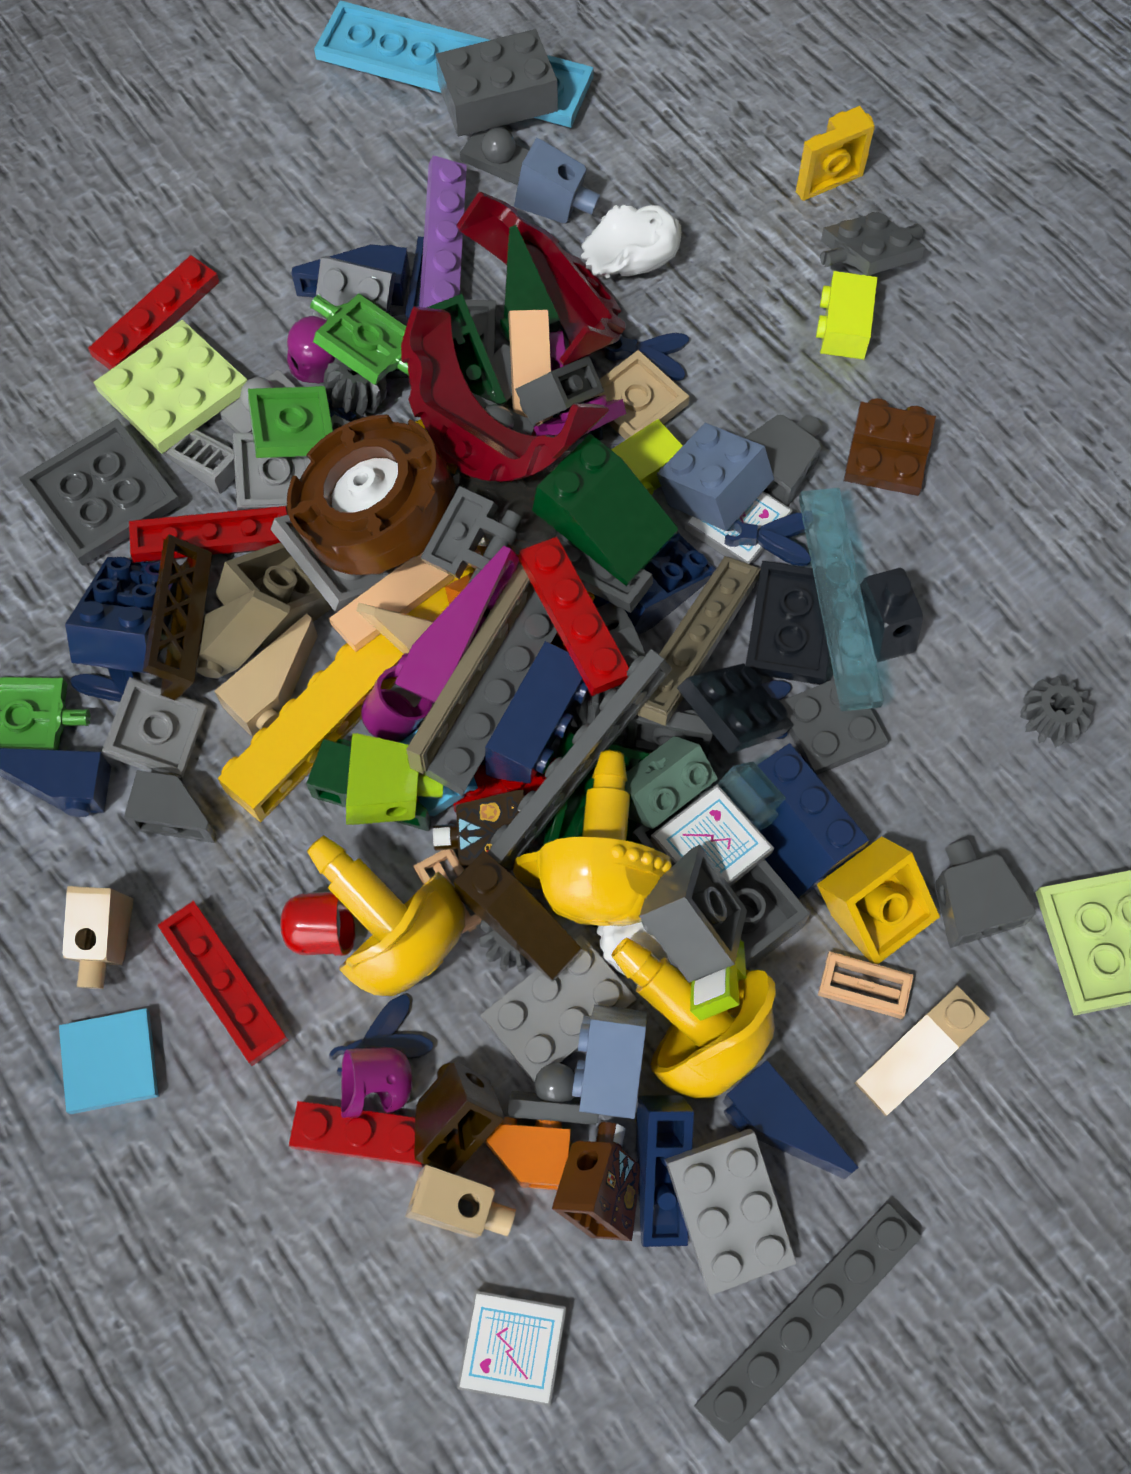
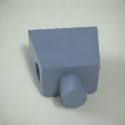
(553, 184)

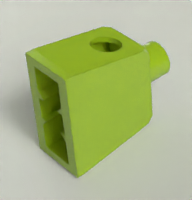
(383, 783)

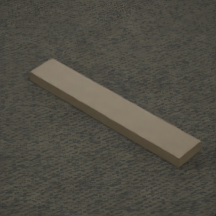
(700, 633)
(469, 672)

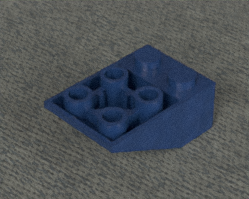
(676, 574)
(115, 616)

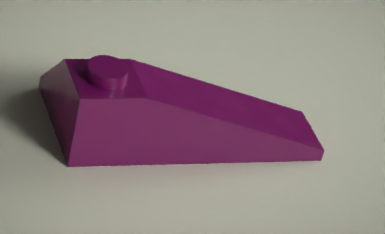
(445, 641)

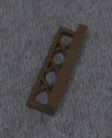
(187, 617)

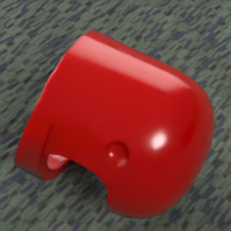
(311, 925)

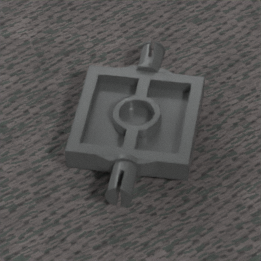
(871, 243)

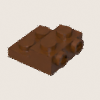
(889, 447)

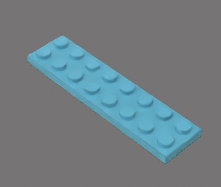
(407, 49)

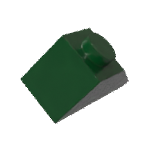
(524, 285)
(470, 351)
(330, 780)

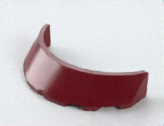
(578, 296)
(457, 420)

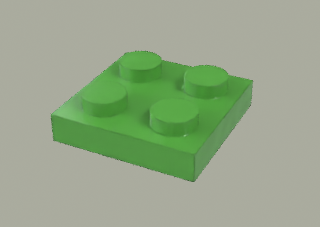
(288, 420)

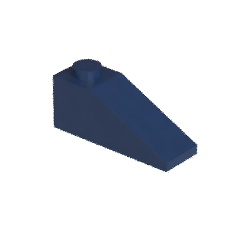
(378, 256)
(66, 779)
(783, 1121)
(661, 1132)

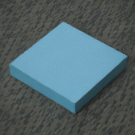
(108, 1061)

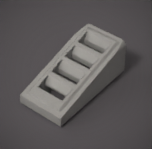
(217, 478)

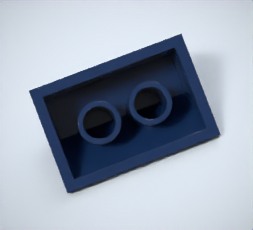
(535, 717)
(812, 827)

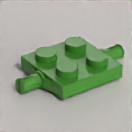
(361, 336)
(36, 713)

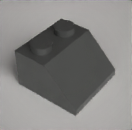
(695, 916)

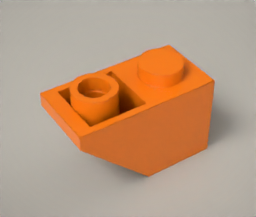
(532, 1153)

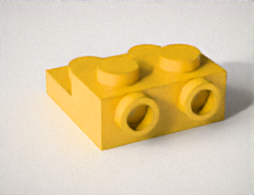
(837, 154)

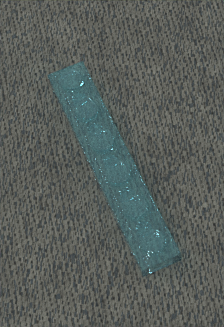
(840, 600)

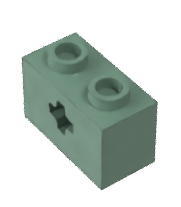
(667, 781)

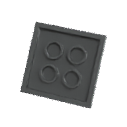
(98, 489)

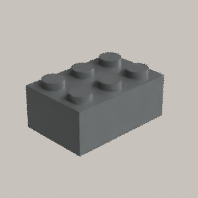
(497, 82)

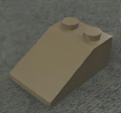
(277, 575)

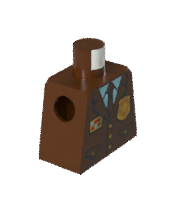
(600, 1186)

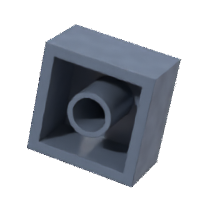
(715, 476)
(613, 1061)

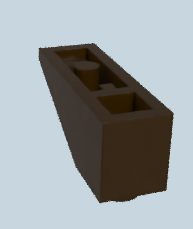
(516, 915)

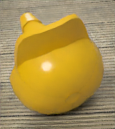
(601, 874)
(406, 937)
(706, 1054)

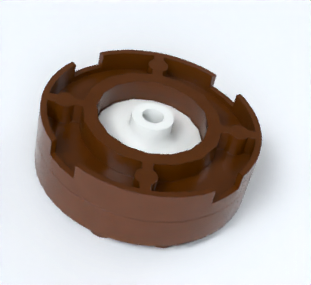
(371, 495)

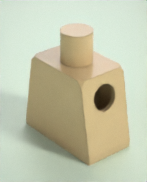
(97, 917)
(437, 1199)

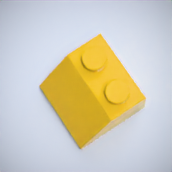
(879, 899)

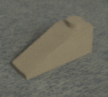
(236, 631)

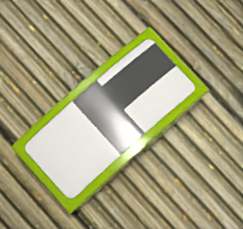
(718, 990)

